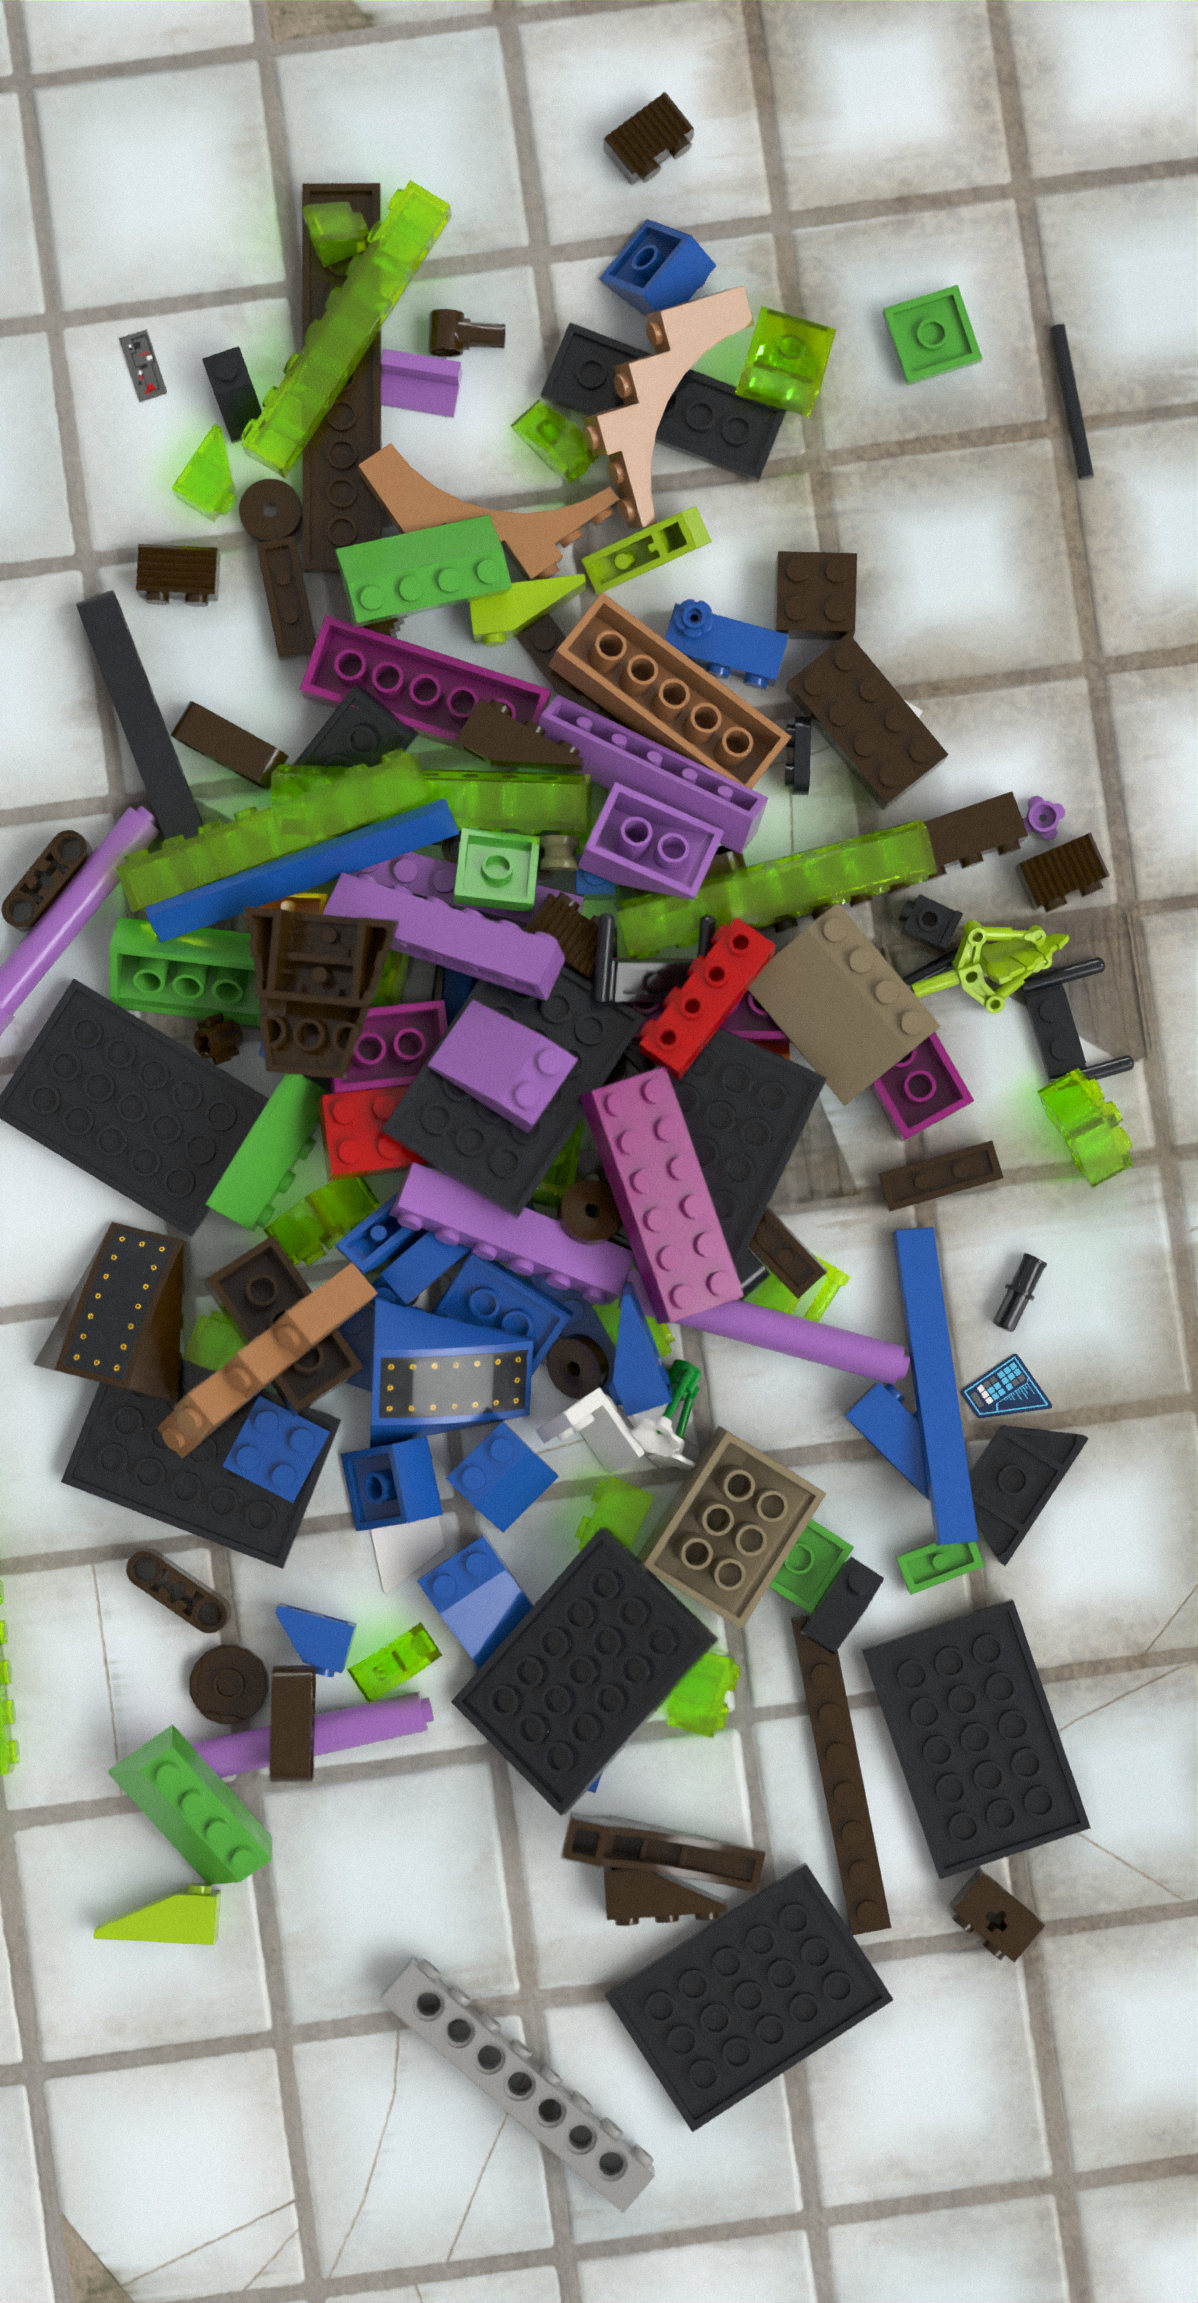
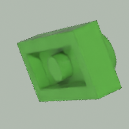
(936, 1564)

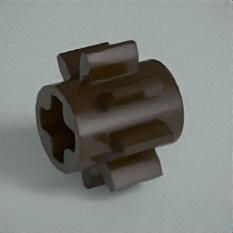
(218, 1038)

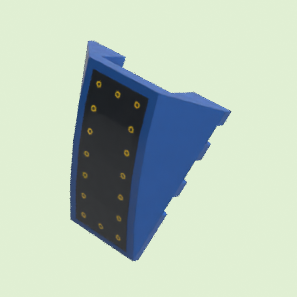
(443, 1374)

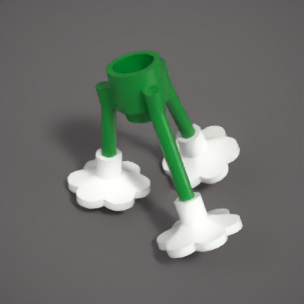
(658, 1436)

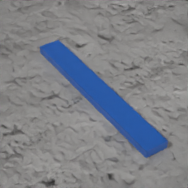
(302, 870)
(935, 1386)

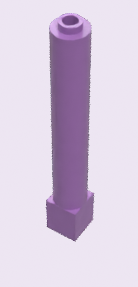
(71, 910)
(793, 1336)
(333, 1733)

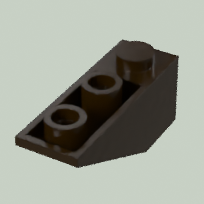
(506, 742)
(646, 1894)

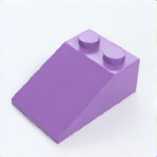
(650, 845)
(502, 1064)

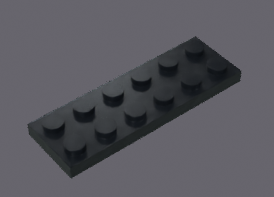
(699, 419)

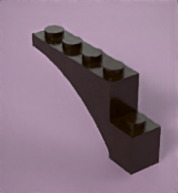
(660, 1850)

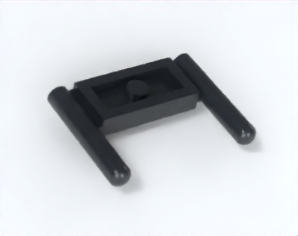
(641, 978)
(1056, 1027)

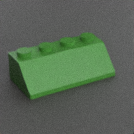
(423, 570)
(185, 975)
(270, 1153)
(194, 1809)

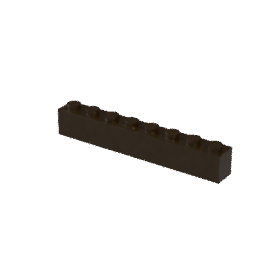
(954, 840)

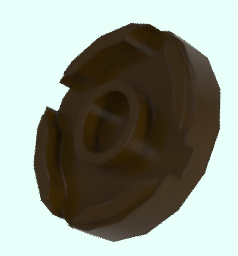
(229, 1684)

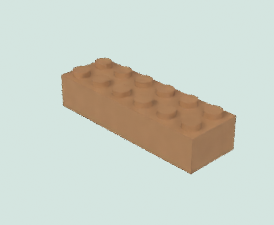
(666, 694)

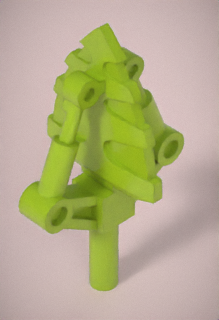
(1004, 962)

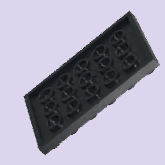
(130, 1106)
(744, 1123)
(480, 1145)
(129, 1464)
(584, 1670)
(976, 1738)
(748, 1997)

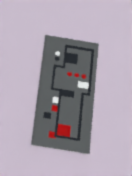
(143, 365)

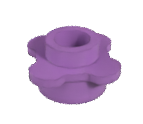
(1053, 814)

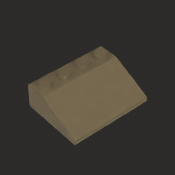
(842, 1004)
(730, 1527)

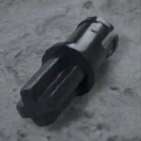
(1019, 1292)

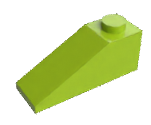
(646, 550)
(522, 606)
(178, 1917)

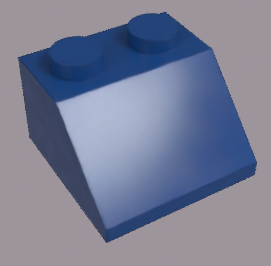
(658, 268)
(502, 1476)
(391, 1484)

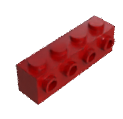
(706, 998)

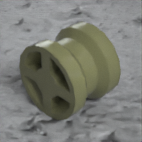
(559, 853)

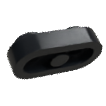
(798, 773)

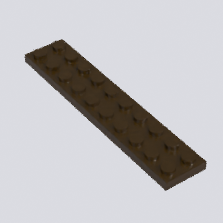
(335, 498)

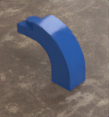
(417, 1269)

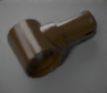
(453, 333)

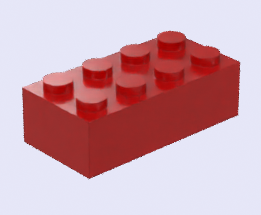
(353, 1134)

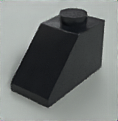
(233, 390)
(842, 1605)

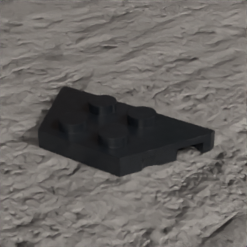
(1016, 1482)

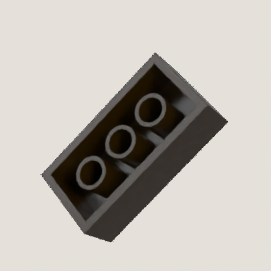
(866, 721)
(254, 1296)

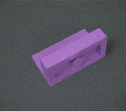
(420, 383)

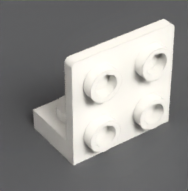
(600, 1426)

